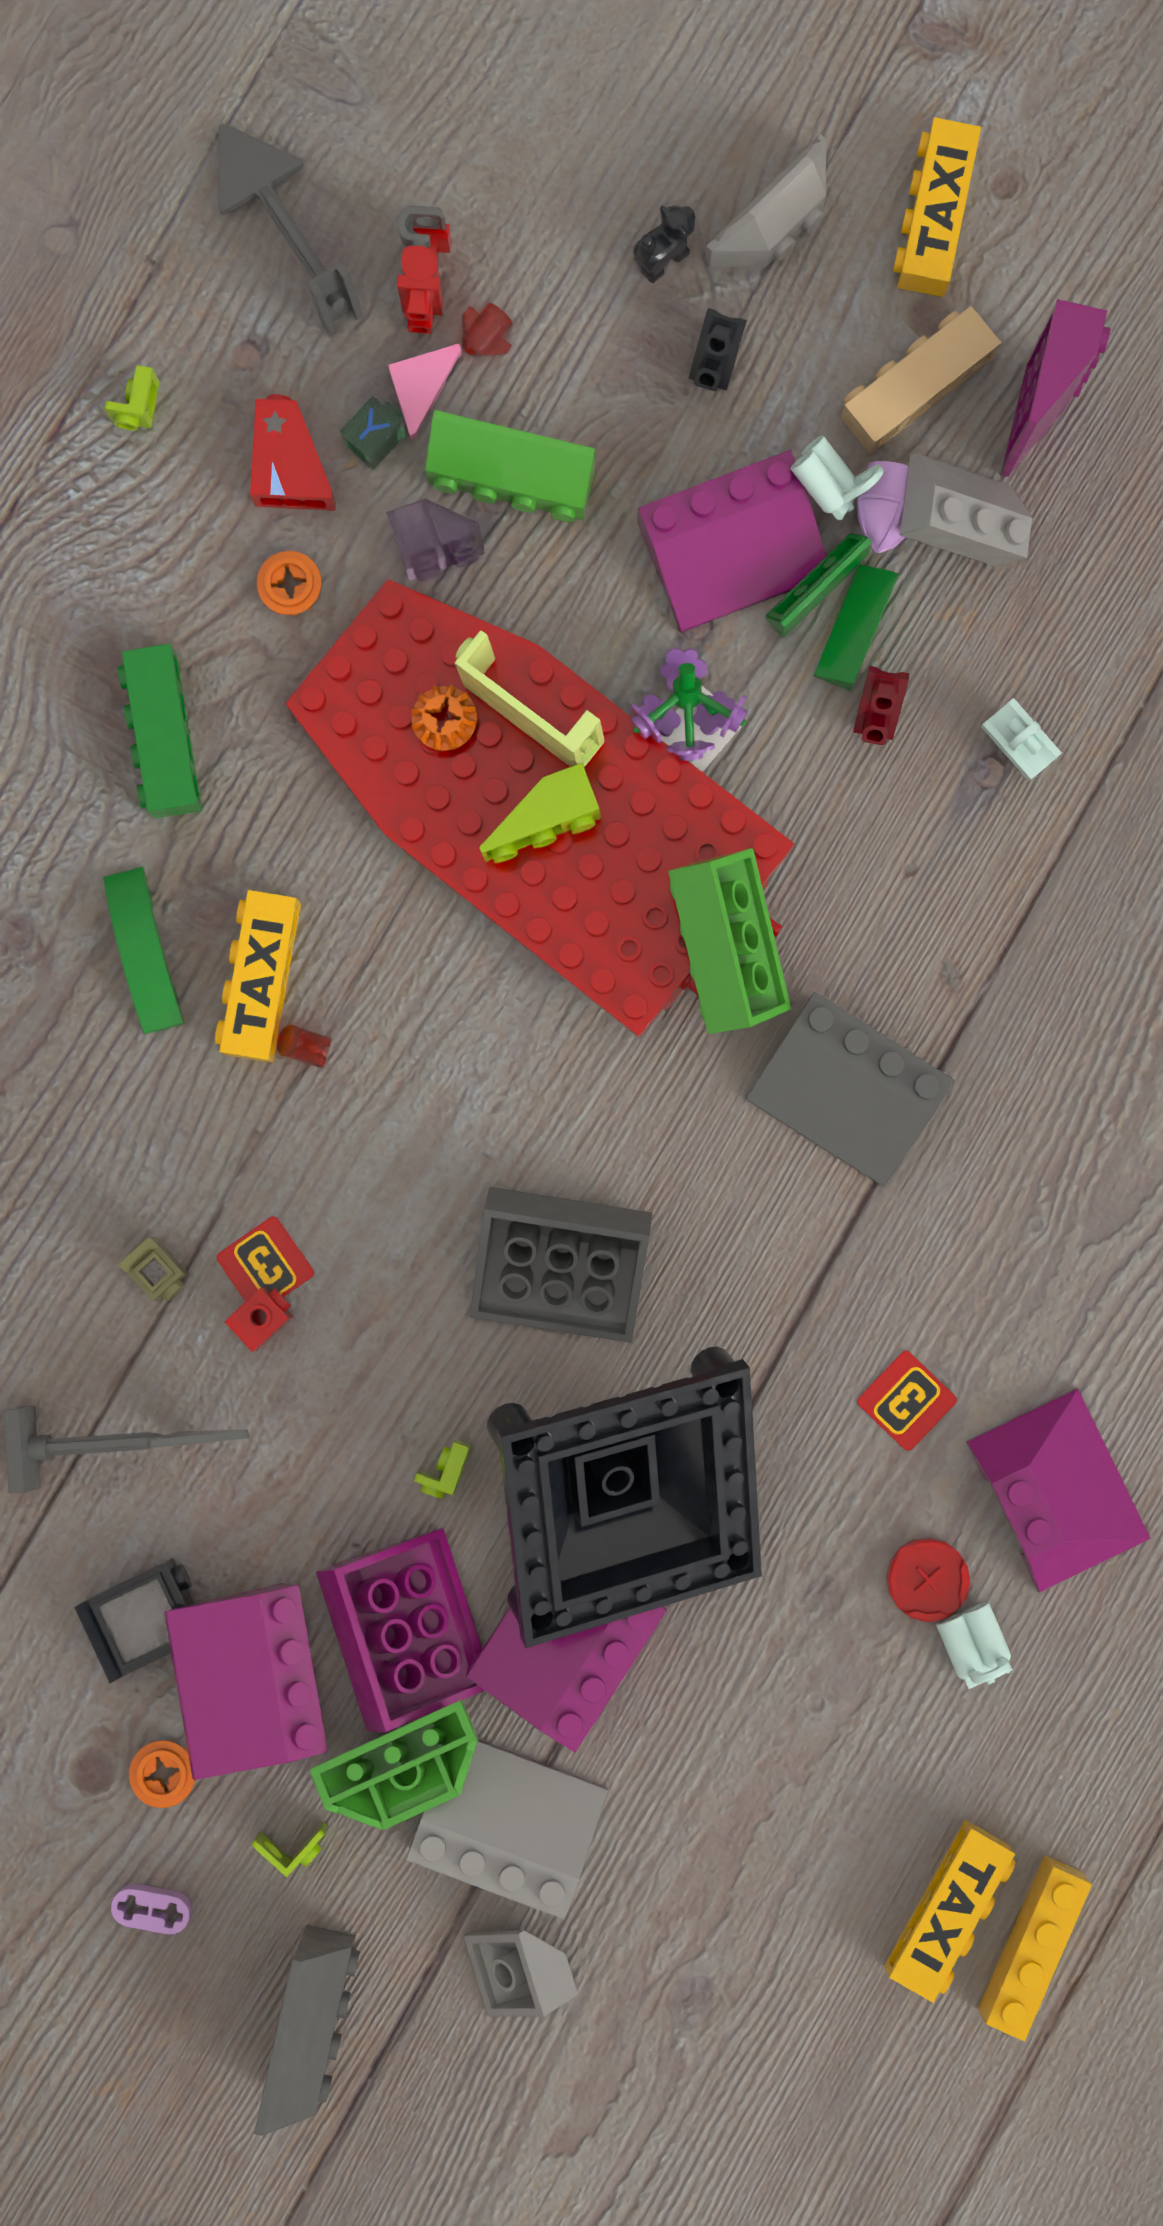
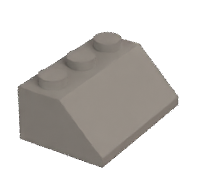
(964, 513)

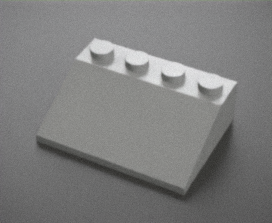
(513, 1830)

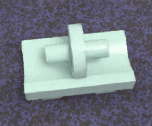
(1021, 739)

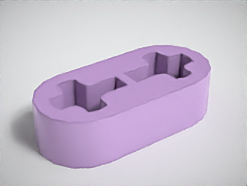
(149, 1918)

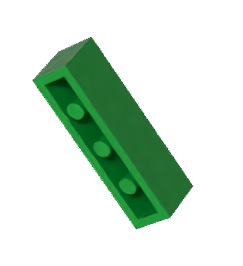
(160, 730)

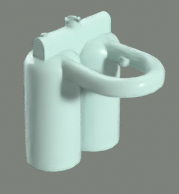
(830, 479)
(975, 1645)

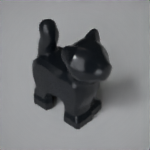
(665, 241)

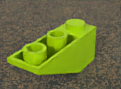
(551, 808)

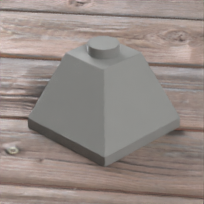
(519, 1973)

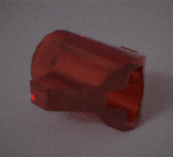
(485, 331)
(303, 1045)

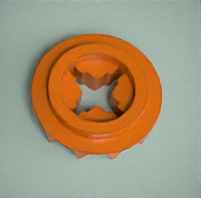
(274, 572)
(454, 732)
(154, 1791)

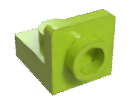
(142, 397)
(451, 1464)

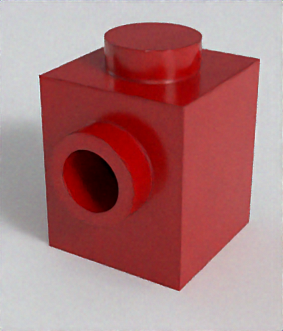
(260, 1317)

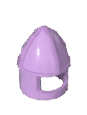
(882, 506)

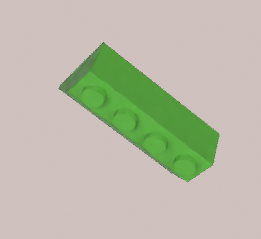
(509, 466)
(729, 941)

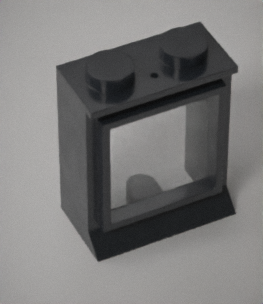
(129, 1618)

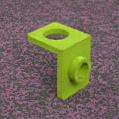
(280, 1859)

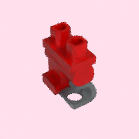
(421, 284)

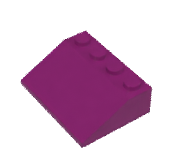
(1055, 373)
(732, 540)
(403, 1629)
(565, 1680)
(245, 1681)

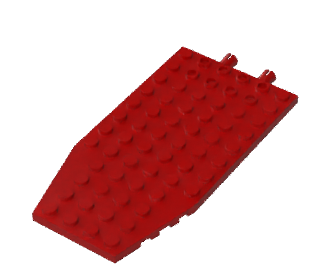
(590, 900)

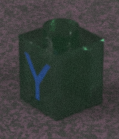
(373, 432)

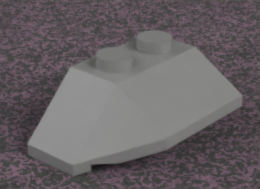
(776, 215)

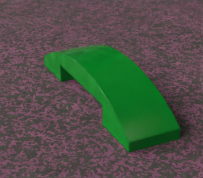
(142, 950)

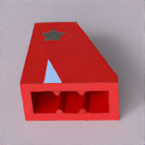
(285, 460)

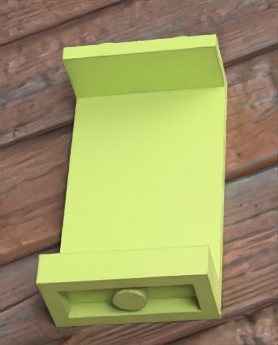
(577, 747)

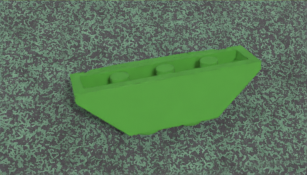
(401, 1770)

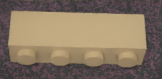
(920, 379)

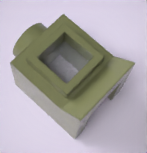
(154, 1270)

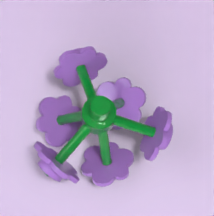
(713, 712)

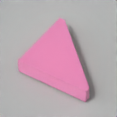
(420, 382)

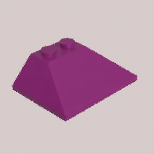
(1058, 1489)

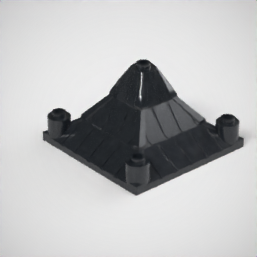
(630, 1500)

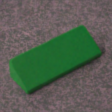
(818, 583)
(855, 626)

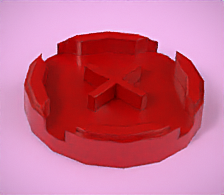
(928, 1579)

